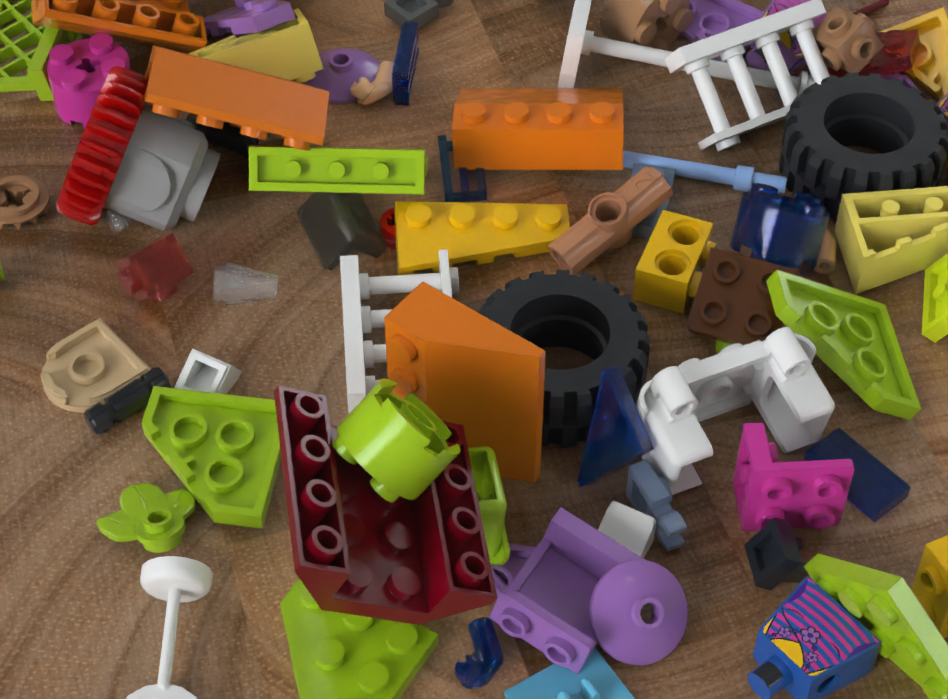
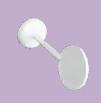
(174, 581)

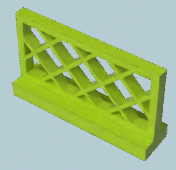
(36, 59)
(338, 169)

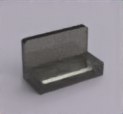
(338, 224)

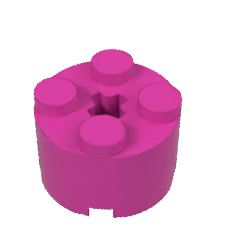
(79, 72)

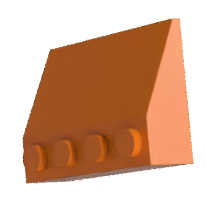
(538, 129)
(470, 376)

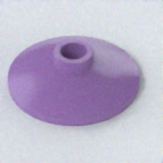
(341, 70)
(617, 608)

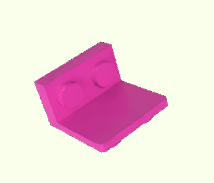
(797, 491)

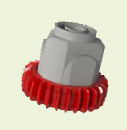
(136, 160)

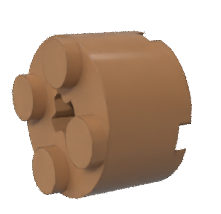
(646, 21)

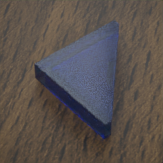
(614, 432)

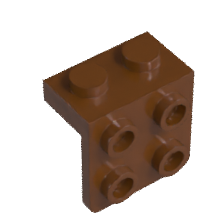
(735, 299)

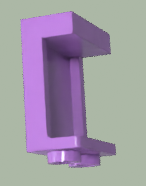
(554, 589)

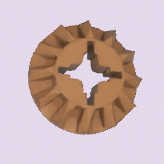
(22, 190)

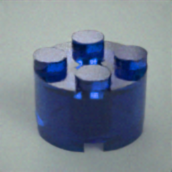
(780, 226)

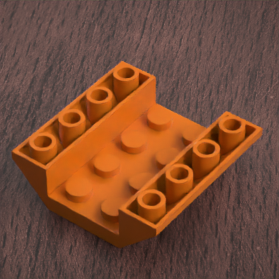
(134, 21)
(237, 96)

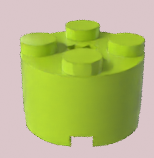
(395, 442)

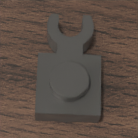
(414, 10)

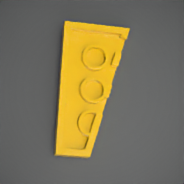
(473, 231)

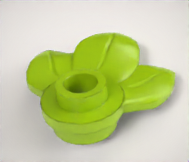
(149, 517)

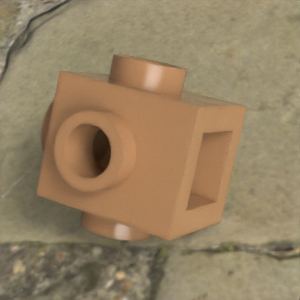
(847, 40)

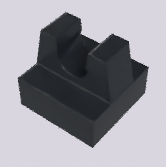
(775, 555)

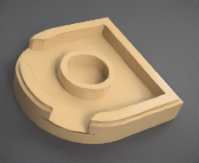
(89, 367)

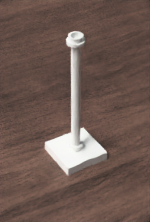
(583, 42)

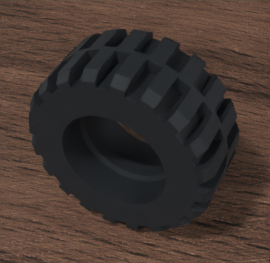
(864, 114)
(578, 316)

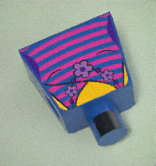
(811, 647)

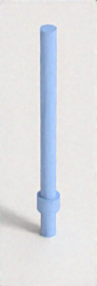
(740, 178)

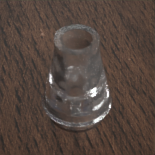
(242, 284)

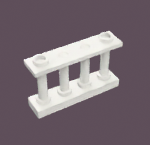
(730, 47)
(361, 319)

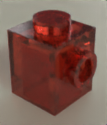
(153, 269)

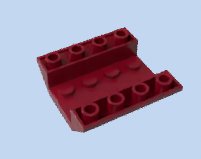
(371, 554)

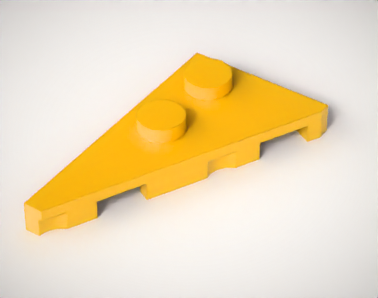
(931, 61)

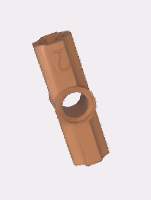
(626, 205)

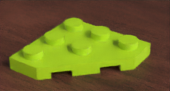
(850, 338)
(219, 449)
(891, 614)
(349, 653)

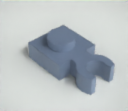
(652, 496)

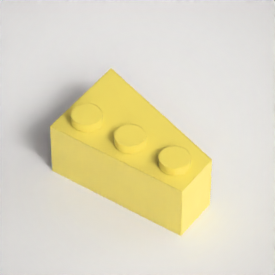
(279, 51)
(891, 233)

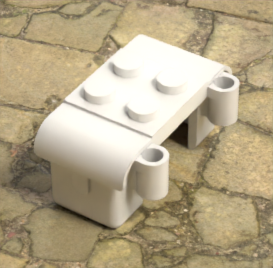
(769, 372)

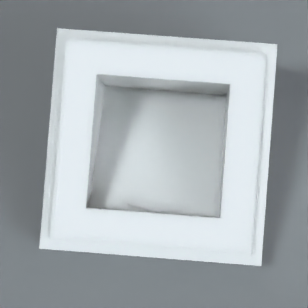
(207, 374)
(629, 527)

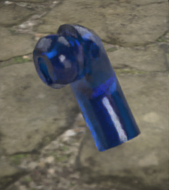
(486, 658)

